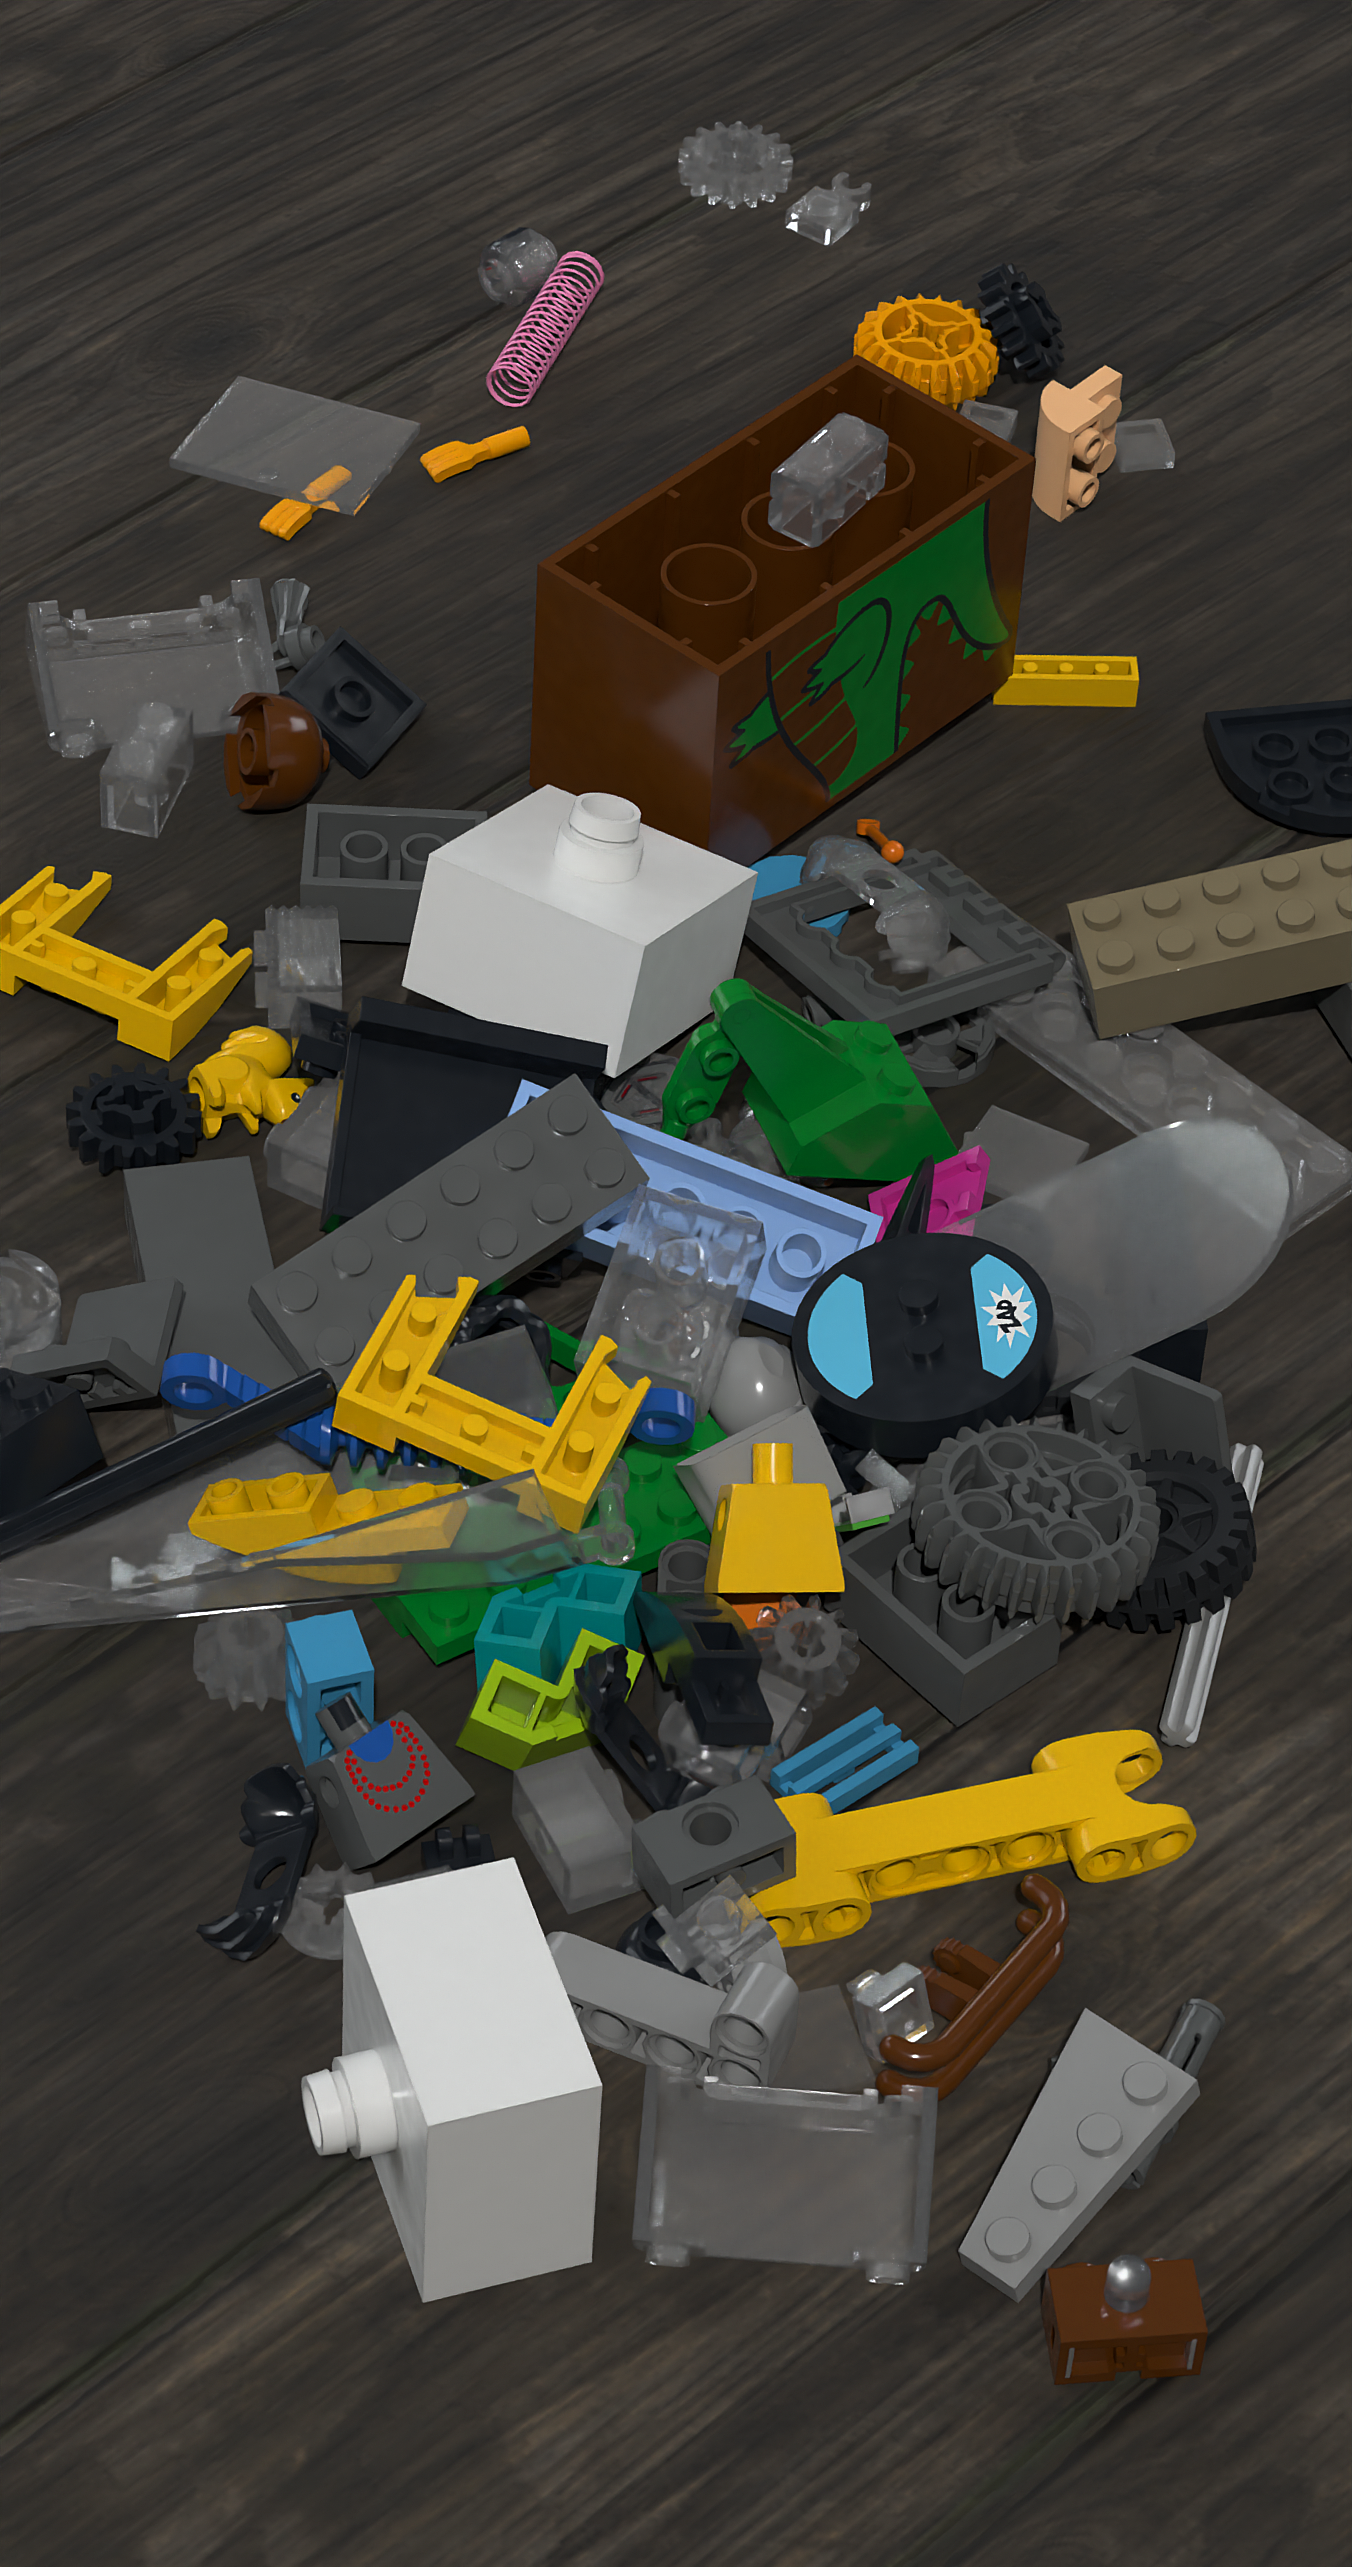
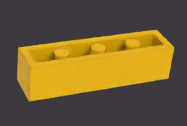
(1070, 681)

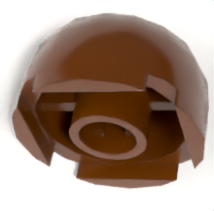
(274, 753)

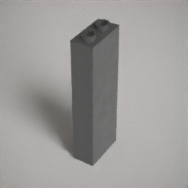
(210, 1235)

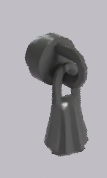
(294, 639)

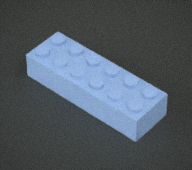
(801, 1226)

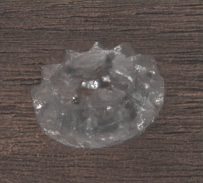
(307, 1923)

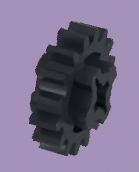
(1021, 320)
(133, 1119)

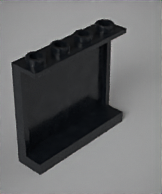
(425, 1087)

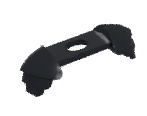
(600, 1698)
(280, 1826)

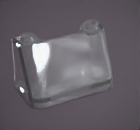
(184, 658)
(784, 2175)

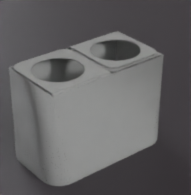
(732, 1459)

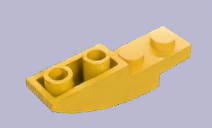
(293, 1507)

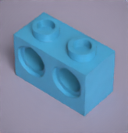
(322, 1663)

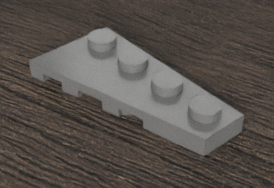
(1079, 2144)

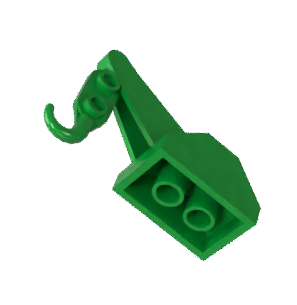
(825, 1095)

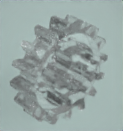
(735, 164)

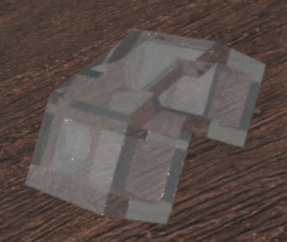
(719, 1765)

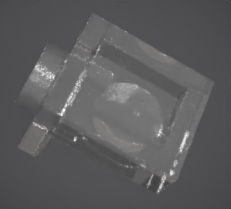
(714, 1932)

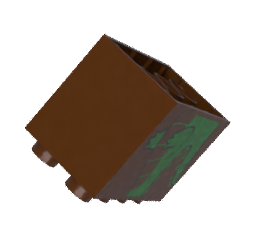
(768, 678)

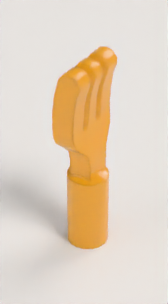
(458, 456)
(287, 518)

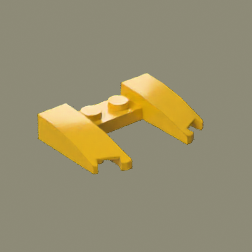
(153, 1008)
(399, 1398)

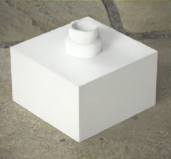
(579, 924)
(463, 2080)

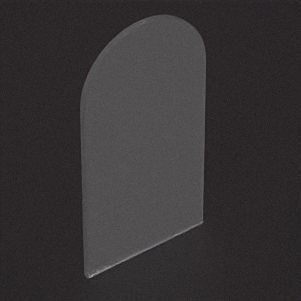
(1146, 1236)

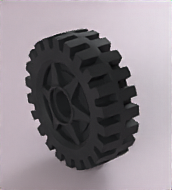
(1201, 1547)

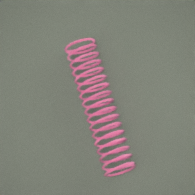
(498, 365)

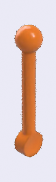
(890, 850)

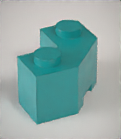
(541, 1626)

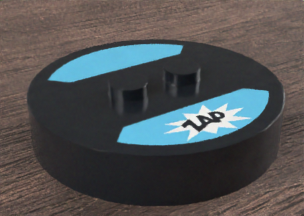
(924, 1342)

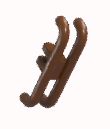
(981, 1996)

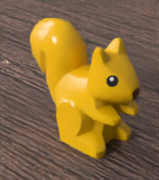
(246, 1081)

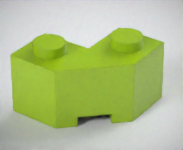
(529, 1720)

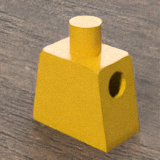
(773, 1532)

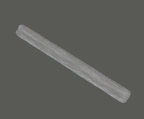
(1202, 1639)

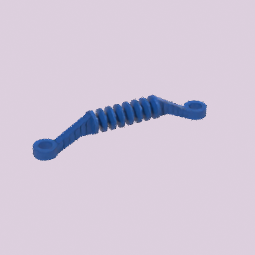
(205, 1383)

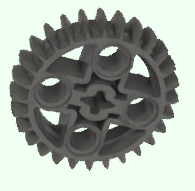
(1033, 1517)

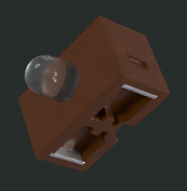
(1123, 2319)

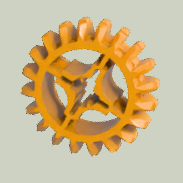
(931, 347)

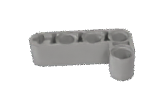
(677, 2020)

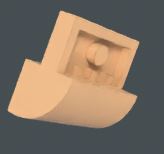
(1075, 441)

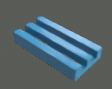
(838, 1755)

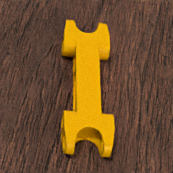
(1060, 1813)

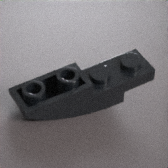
(714, 1662)

